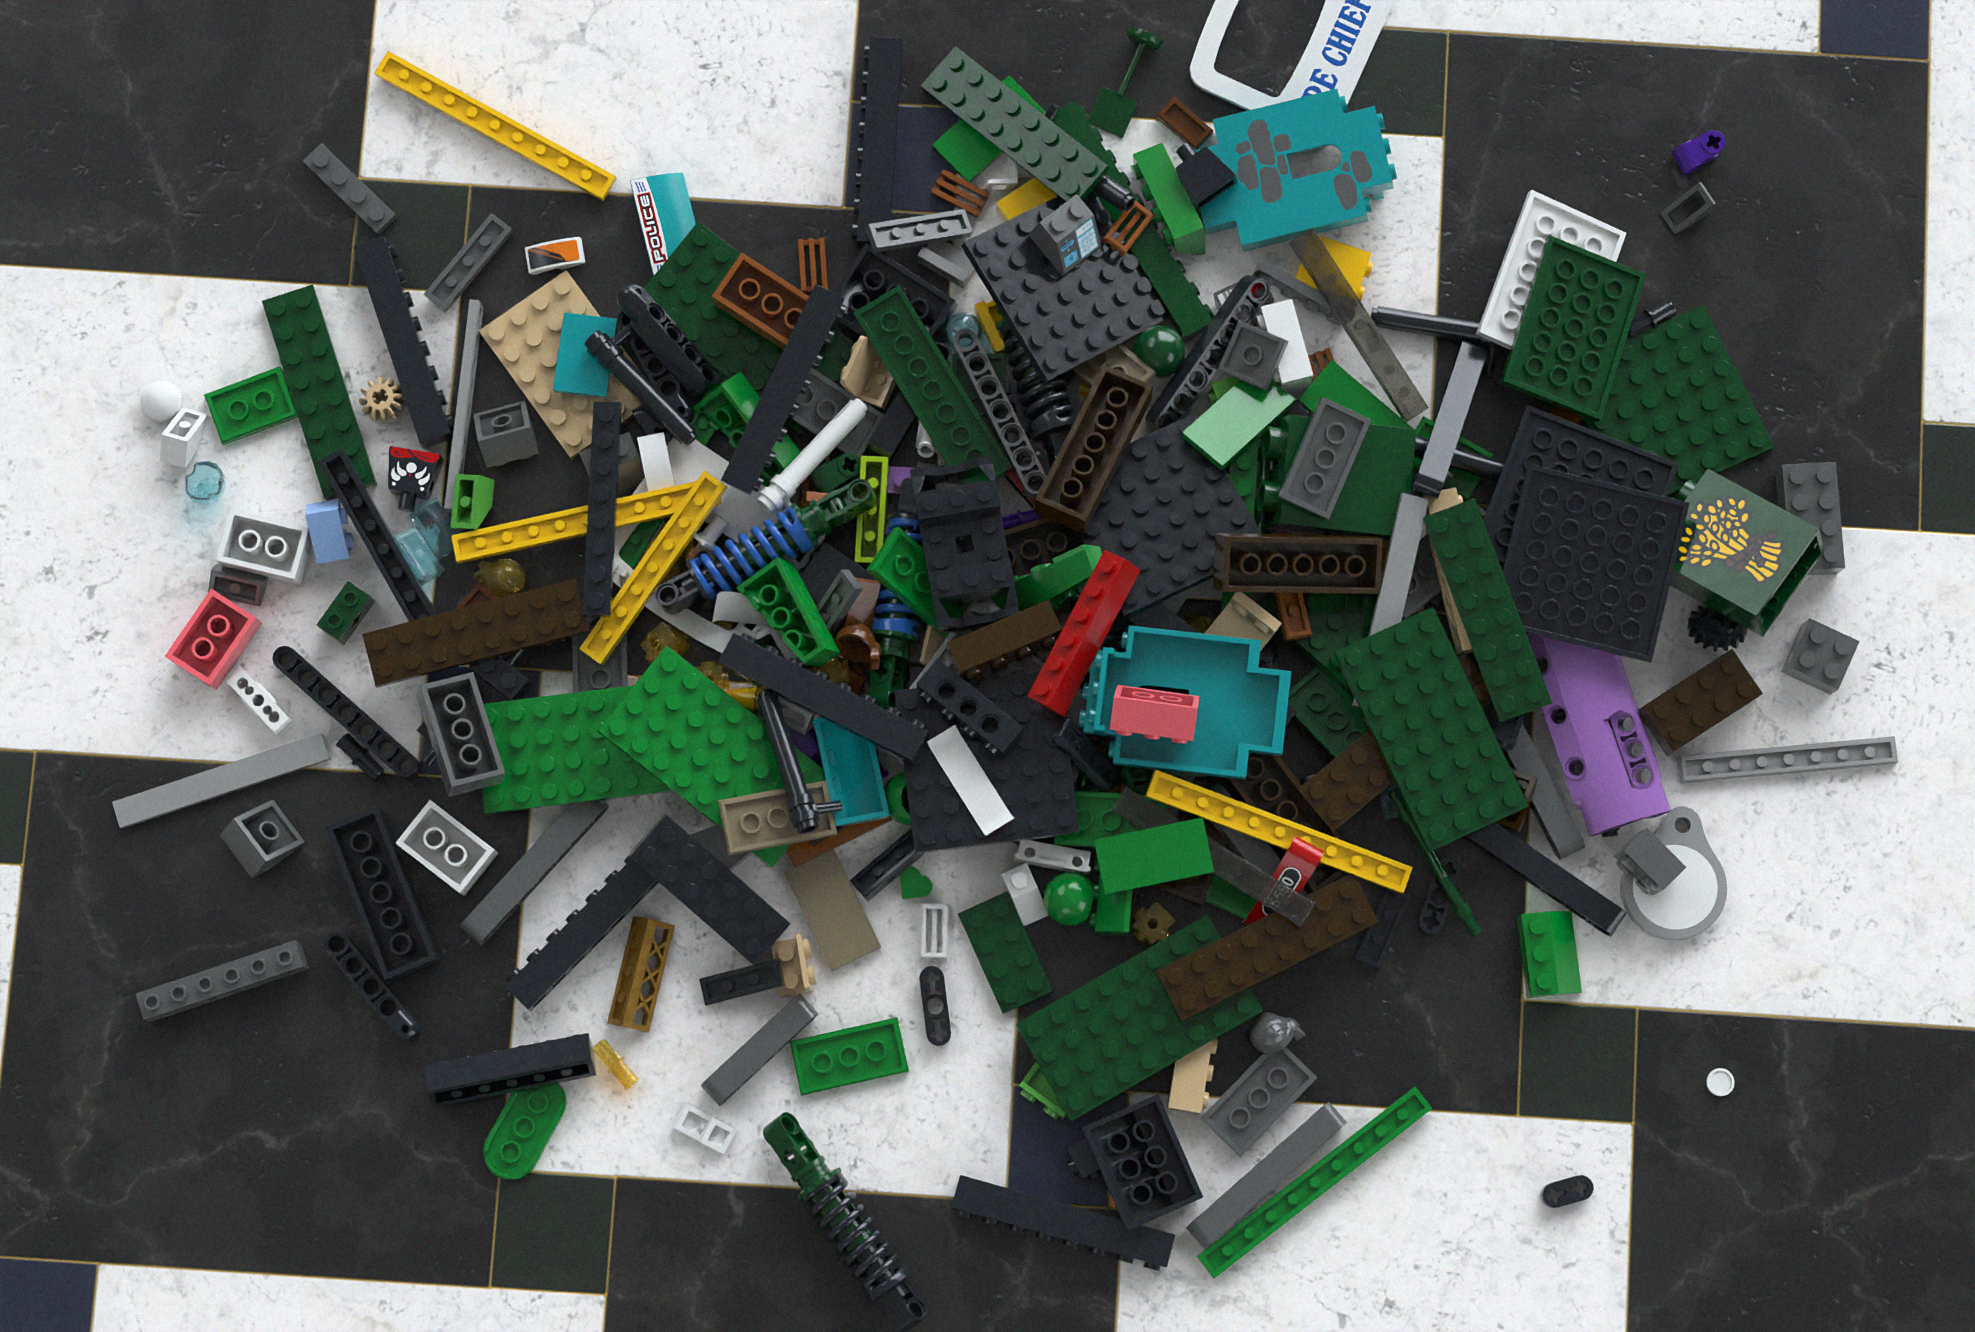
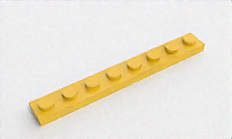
(654, 567)

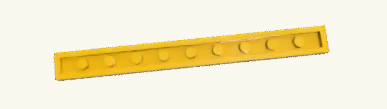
(495, 126)
(565, 524)
(1276, 830)

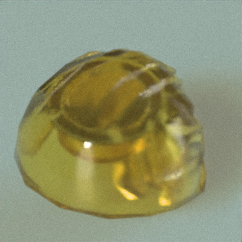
(502, 577)

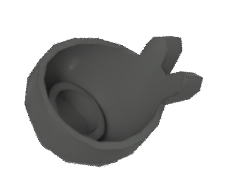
(1274, 1032)

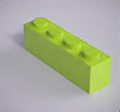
(872, 523)

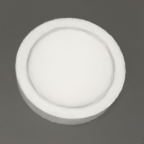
(1720, 1082)

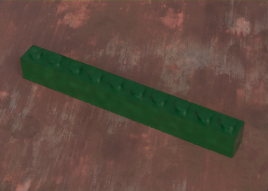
(1153, 254)

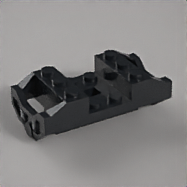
(960, 515)

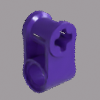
(1695, 152)

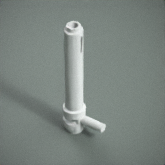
(783, 485)

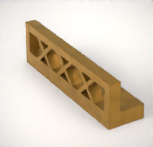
(635, 972)

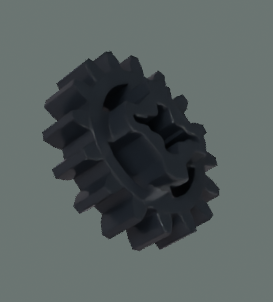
(1715, 629)

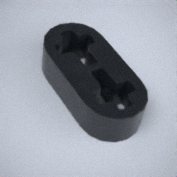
(1568, 1198)

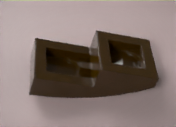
(1527, 785)

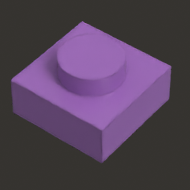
(895, 477)

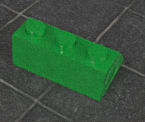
(1112, 909)
(1548, 954)

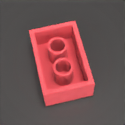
(213, 639)
(1154, 713)

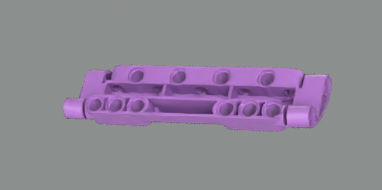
(1591, 691)

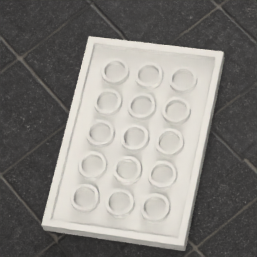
(1537, 221)

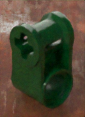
(831, 474)

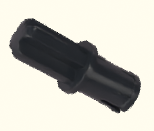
(1651, 318)
(360, 757)

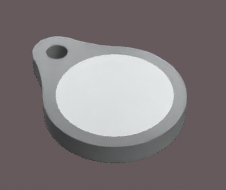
(1693, 897)

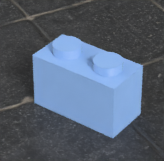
(328, 531)

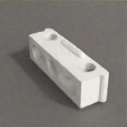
(250, 701)
(1053, 857)

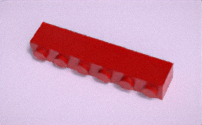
(1084, 633)

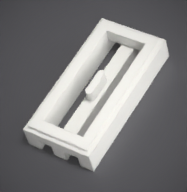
(934, 955)

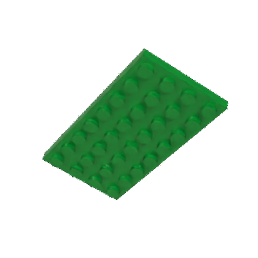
(698, 740)
(558, 755)

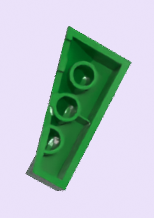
(1169, 200)
(730, 411)
(1055, 581)
(790, 610)

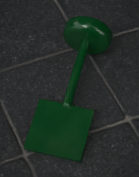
(1112, 109)

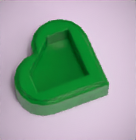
(914, 885)

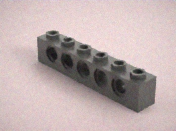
(222, 981)

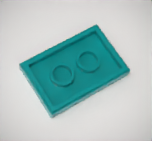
(575, 369)

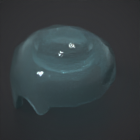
(960, 321)
(205, 483)

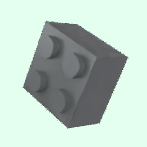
(1820, 656)
(1649, 862)

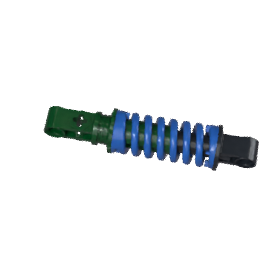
(783, 538)
(893, 620)

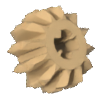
(383, 408)

